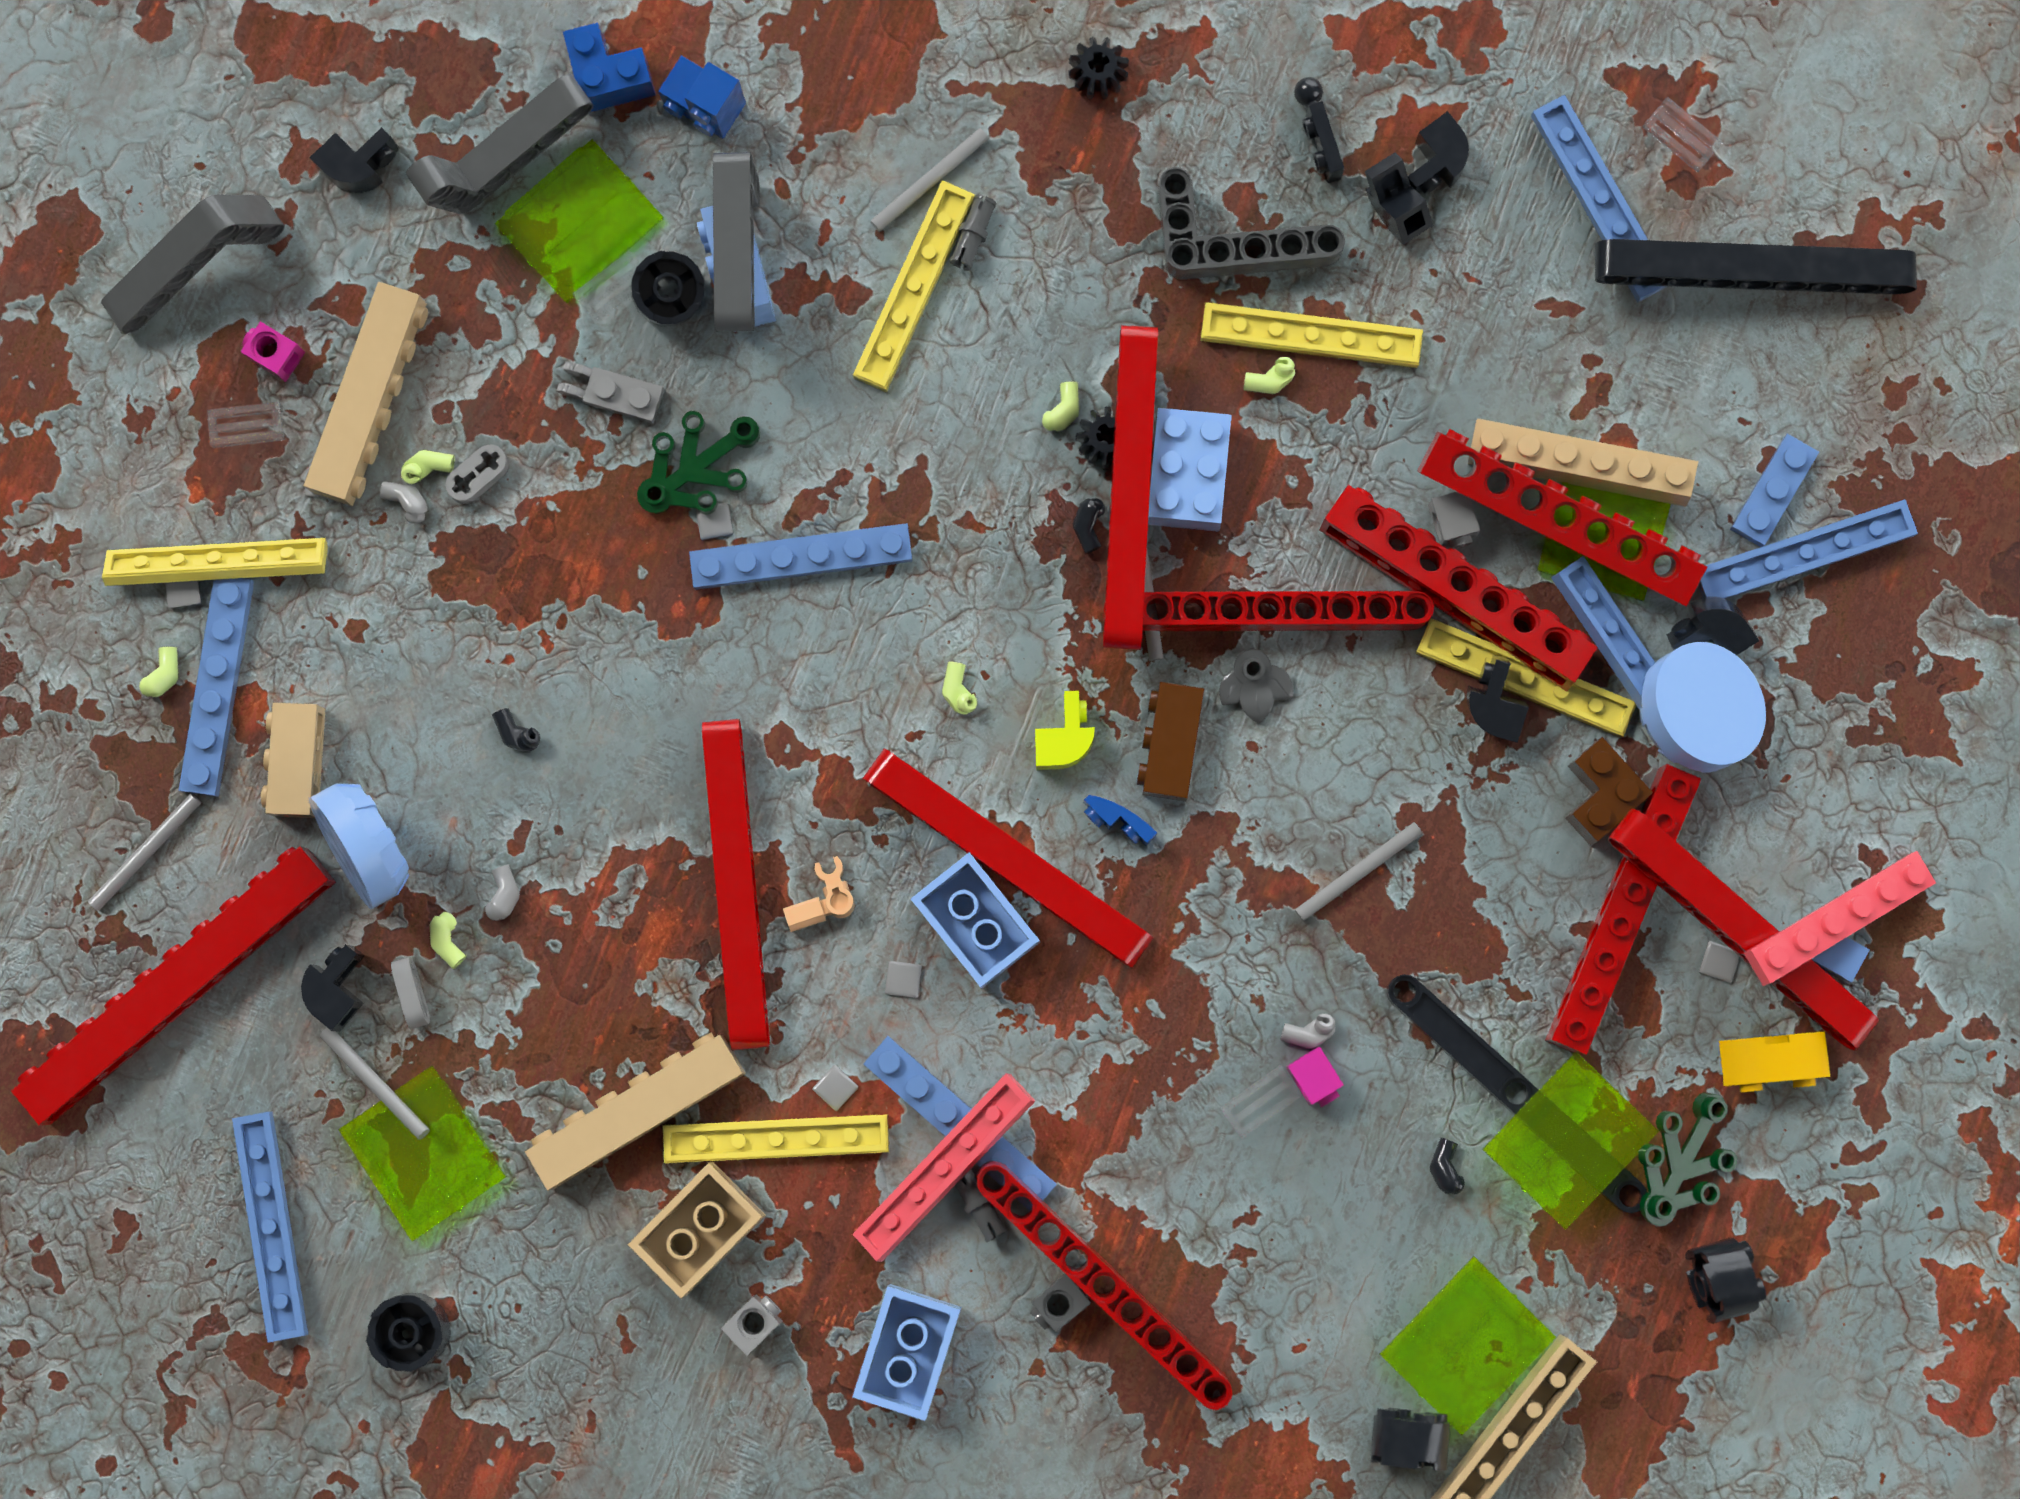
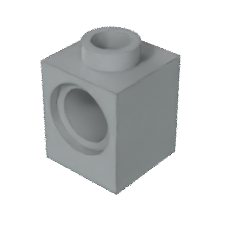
(1453, 520)
(737, 1330)

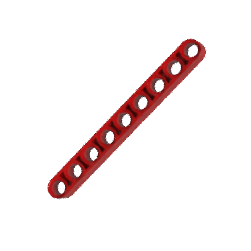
(1130, 488)
(1286, 618)
(1008, 858)
(735, 884)
(1738, 925)
(1110, 1302)

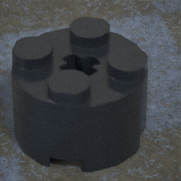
(668, 267)
(1724, 1279)
(386, 1329)
(1410, 1441)

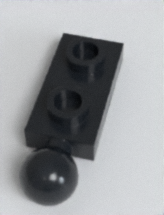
(1317, 127)

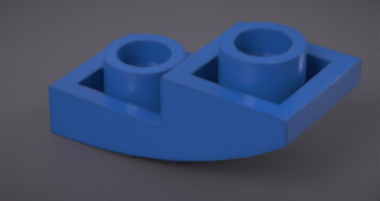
(1106, 812)

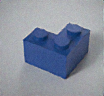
(603, 77)
(703, 95)

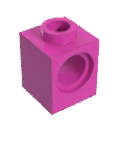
(285, 358)
(1315, 1077)

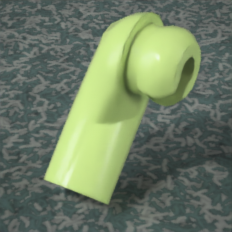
(1273, 380)
(1064, 412)
(424, 463)
(164, 676)
(955, 692)
(441, 939)

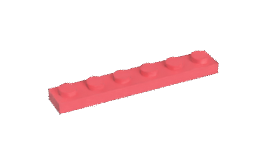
(1839, 918)
(944, 1167)

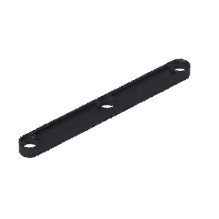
(1482, 1062)

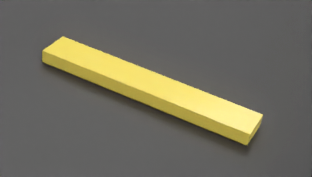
(914, 286)
(1311, 335)
(215, 561)
(1582, 701)
(775, 1138)

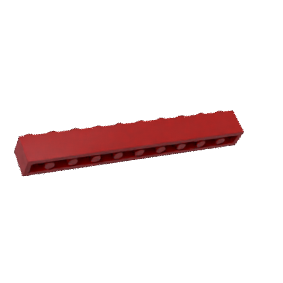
(172, 986)

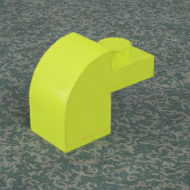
(1065, 746)

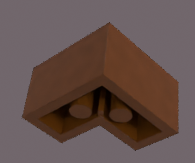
(1613, 790)

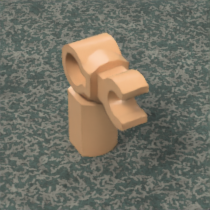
(837, 901)

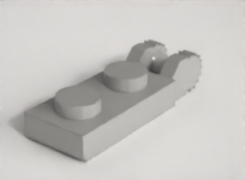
(614, 392)

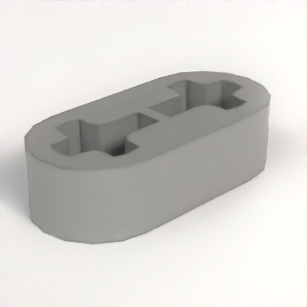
(471, 467)
(410, 992)

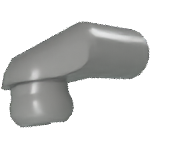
(409, 497)
(506, 895)
(1311, 1035)

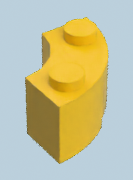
(1774, 1059)

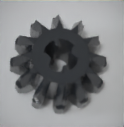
(1086, 75)
(1092, 436)

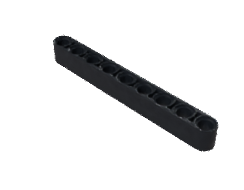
(1755, 266)

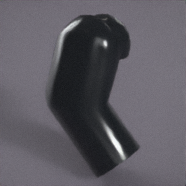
(1084, 522)
(513, 735)

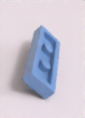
(1774, 490)

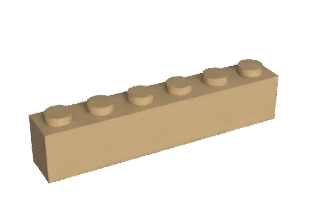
(366, 394)
(1589, 462)
(635, 1111)
(1518, 1422)

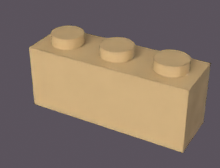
(293, 759)

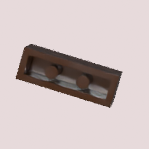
(1171, 741)

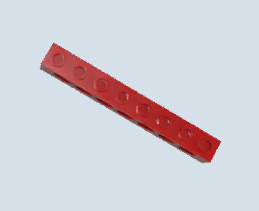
(1676, 584)
(1467, 606)
(1618, 921)

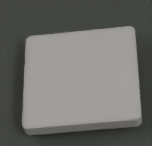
(715, 524)
(183, 593)
(1719, 962)
(903, 979)
(835, 1087)

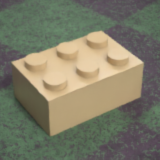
(696, 1230)

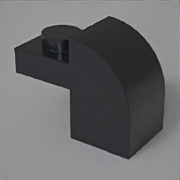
(1447, 153)
(352, 169)
(1395, 200)
(1716, 620)
(1491, 710)
(323, 989)

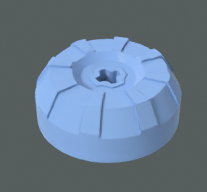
(1702, 707)
(360, 842)

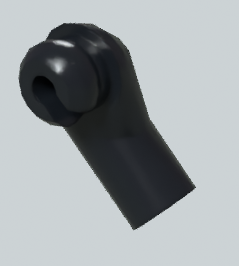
(1443, 1170)

